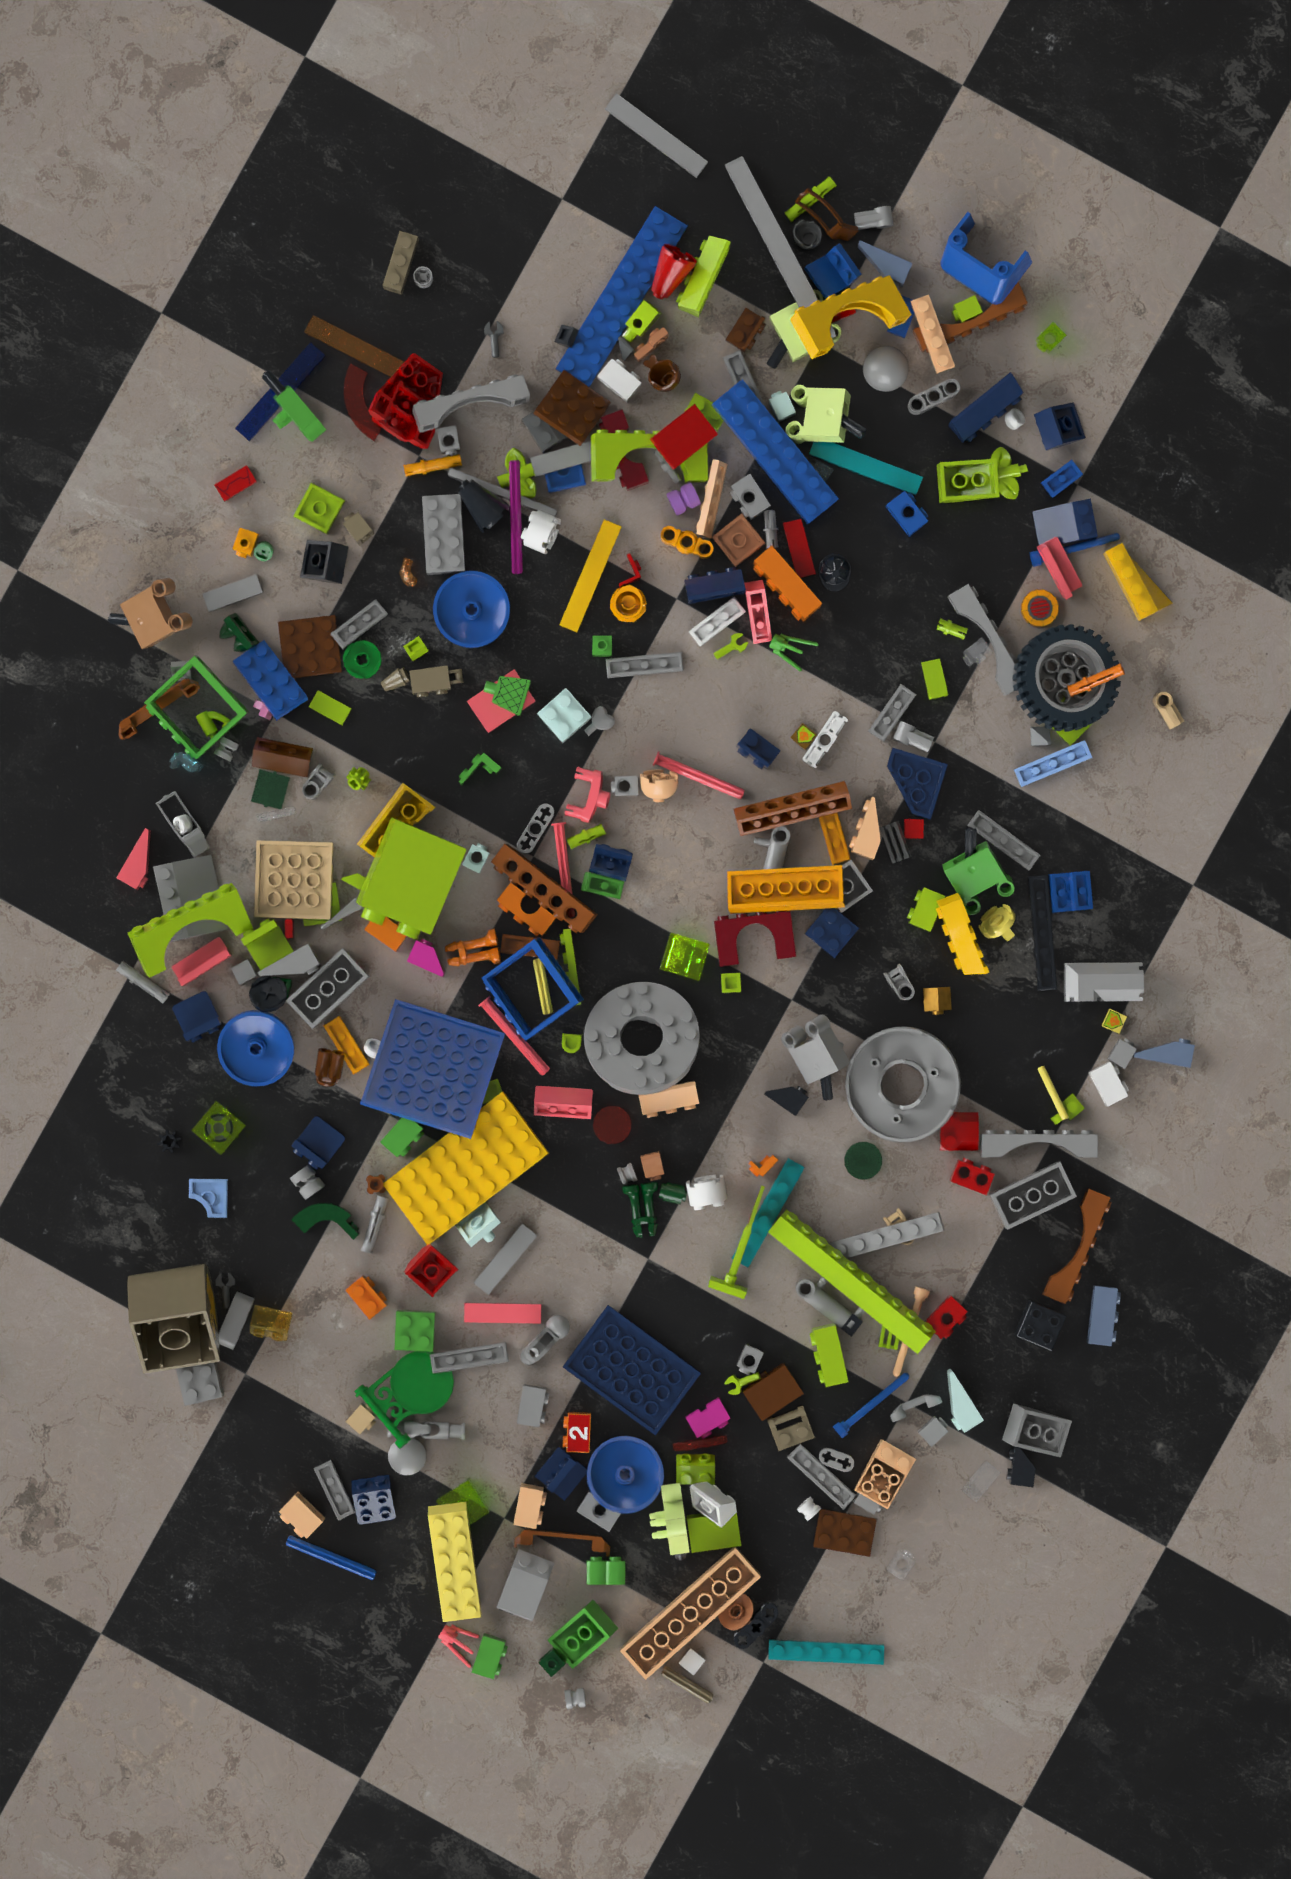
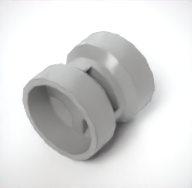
(423, 277)
(224, 753)
(575, 1698)

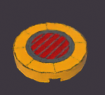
(1039, 608)

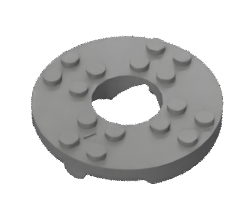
(646, 1003)
(908, 1047)

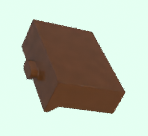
(772, 1391)

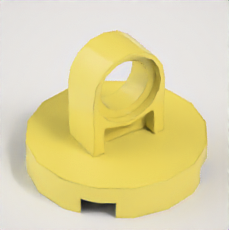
(998, 922)

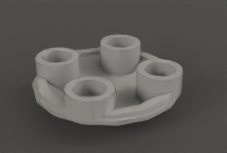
(407, 1459)

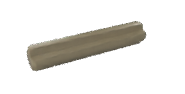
(687, 1684)

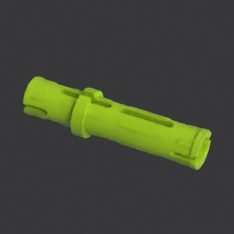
(822, 189)

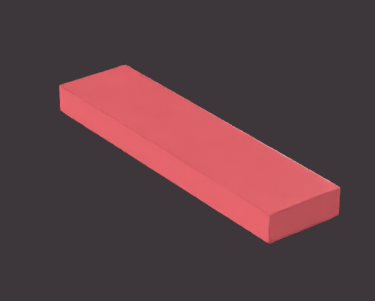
(502, 1313)

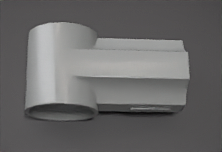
(879, 217)
(911, 736)

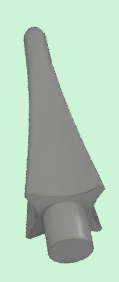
(350, 908)

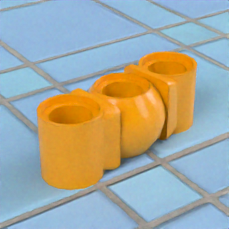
(677, 542)

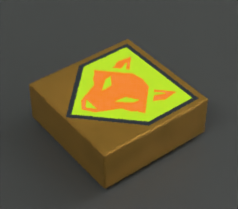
(803, 736)

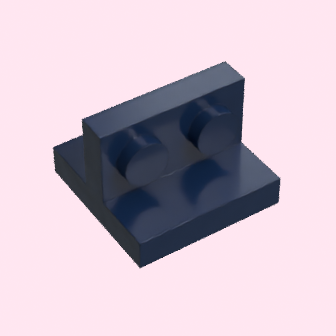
(561, 1473)

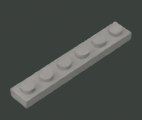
(890, 1235)

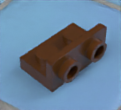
(745, 330)

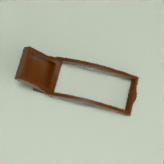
(840, 230)

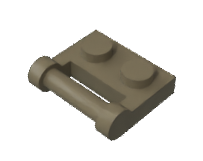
(792, 1434)

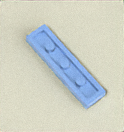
(1053, 763)

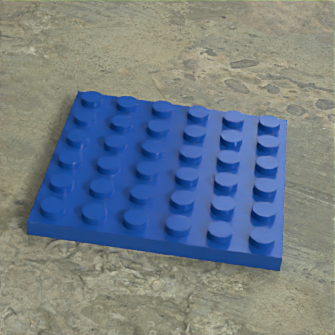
(432, 1069)

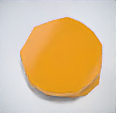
(628, 603)

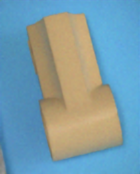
(1169, 712)

